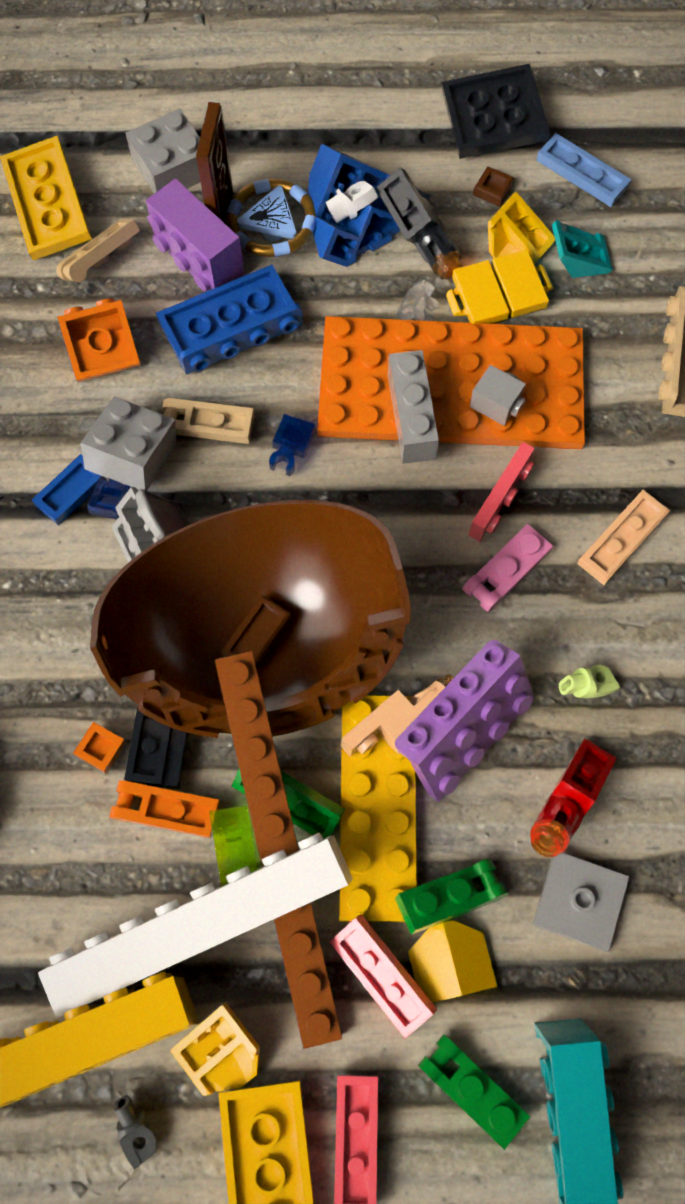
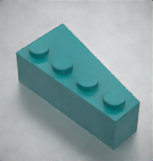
(579, 1113)

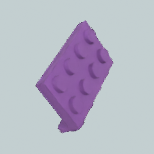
(466, 718)

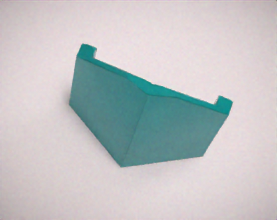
(581, 251)

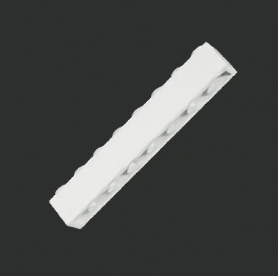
(196, 925)

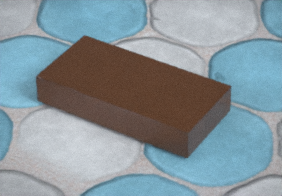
(258, 630)

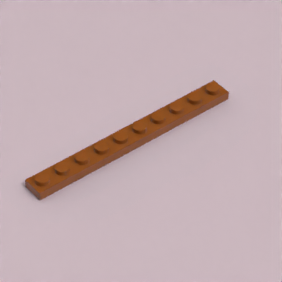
(273, 832)

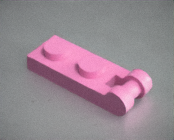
(508, 567)

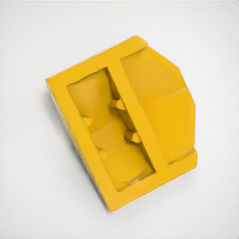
(517, 229)
(451, 961)
(219, 1053)

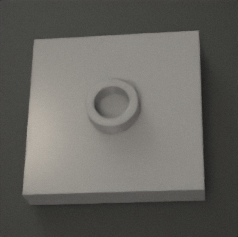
(580, 901)

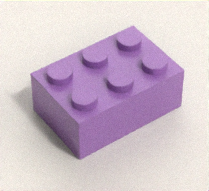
(194, 237)

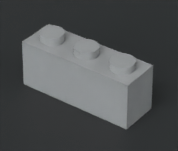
(412, 407)

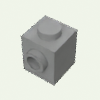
(498, 395)

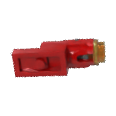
(571, 799)

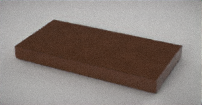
(214, 163)

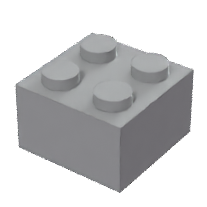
(166, 150)
(129, 443)

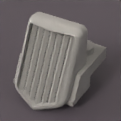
(145, 520)

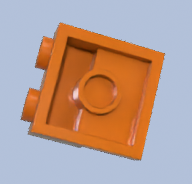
(98, 339)

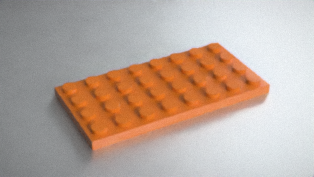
(456, 355)

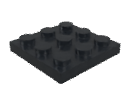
(495, 111)

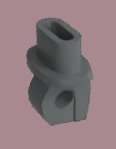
(129, 1127)

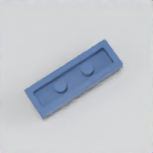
(583, 170)

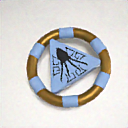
(271, 217)

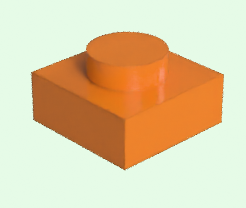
(99, 747)

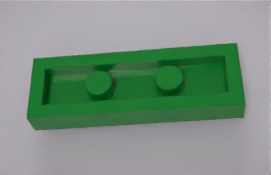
(307, 807)

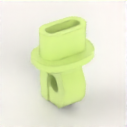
(584, 683)

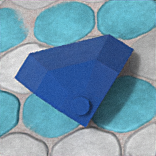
(373, 224)

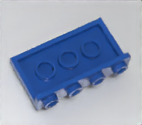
(230, 319)

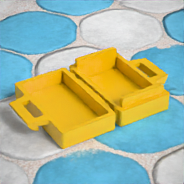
(499, 288)

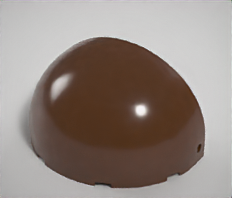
(190, 591)

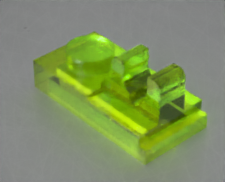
(233, 840)

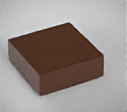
(493, 186)

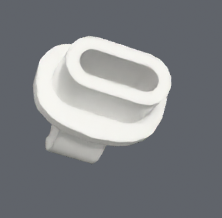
(351, 201)

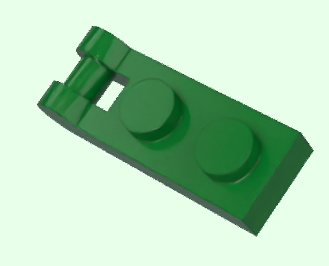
(449, 896)
(475, 1093)

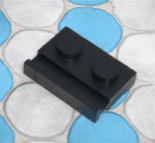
(155, 753)

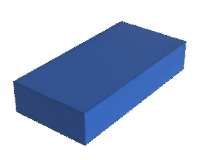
(67, 491)

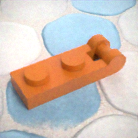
(165, 809)

